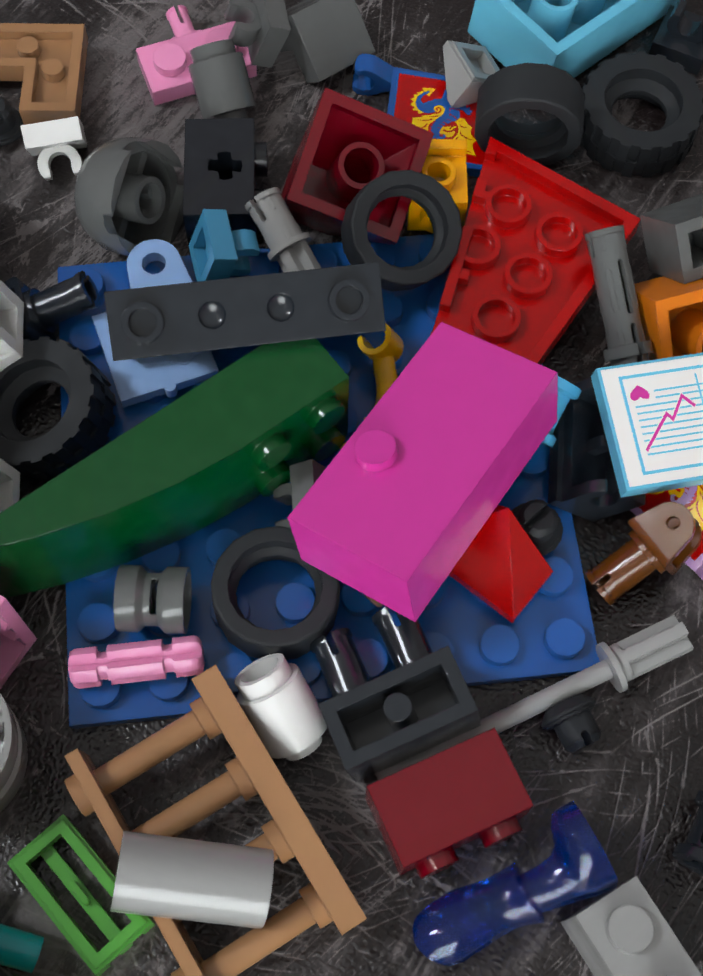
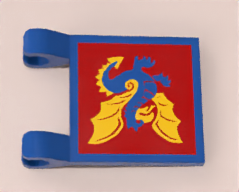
(422, 101)

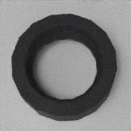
(532, 88)
(437, 205)
(257, 642)

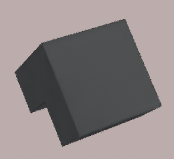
(326, 37)

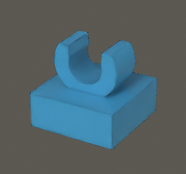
(217, 250)

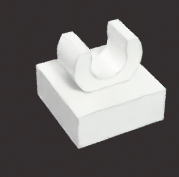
(54, 139)

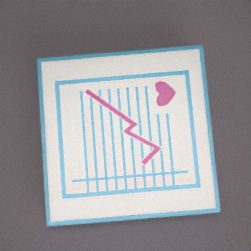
(653, 422)

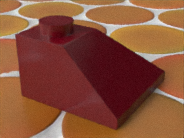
(341, 154)

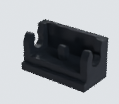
(581, 463)

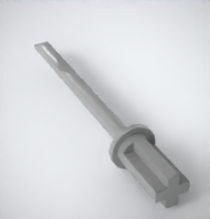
(617, 663)

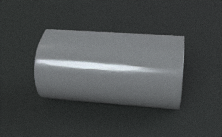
(193, 880)

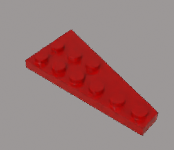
(525, 254)

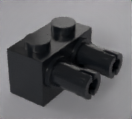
(399, 711)

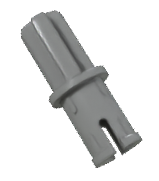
(281, 232)

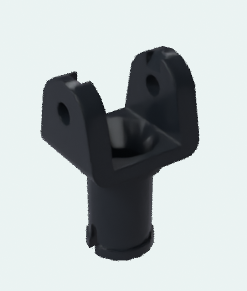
(55, 304)

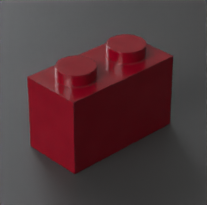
(448, 803)

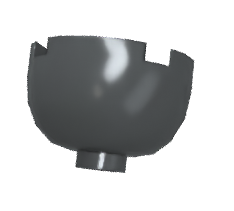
(129, 194)

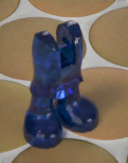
(486, 910)

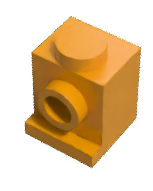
(447, 166)

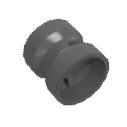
(152, 599)

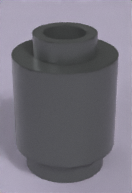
(221, 80)

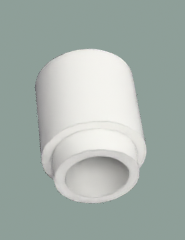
(280, 707)

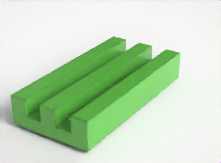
(42, 845)

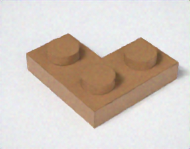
(49, 63)

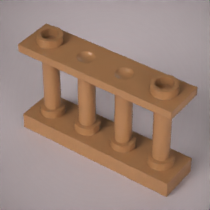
(248, 774)

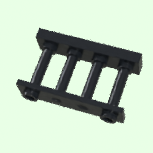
(245, 311)

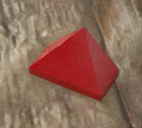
(502, 565)

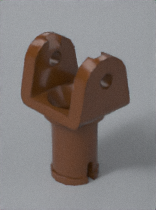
(659, 541)

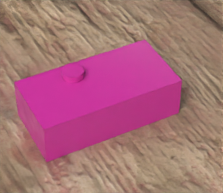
(426, 469)

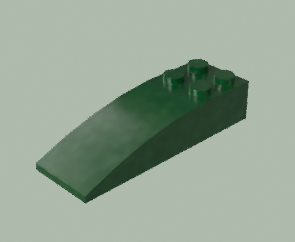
(179, 468)

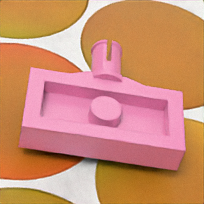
(167, 61)

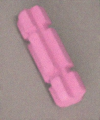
(136, 662)

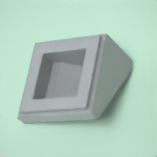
(466, 71)

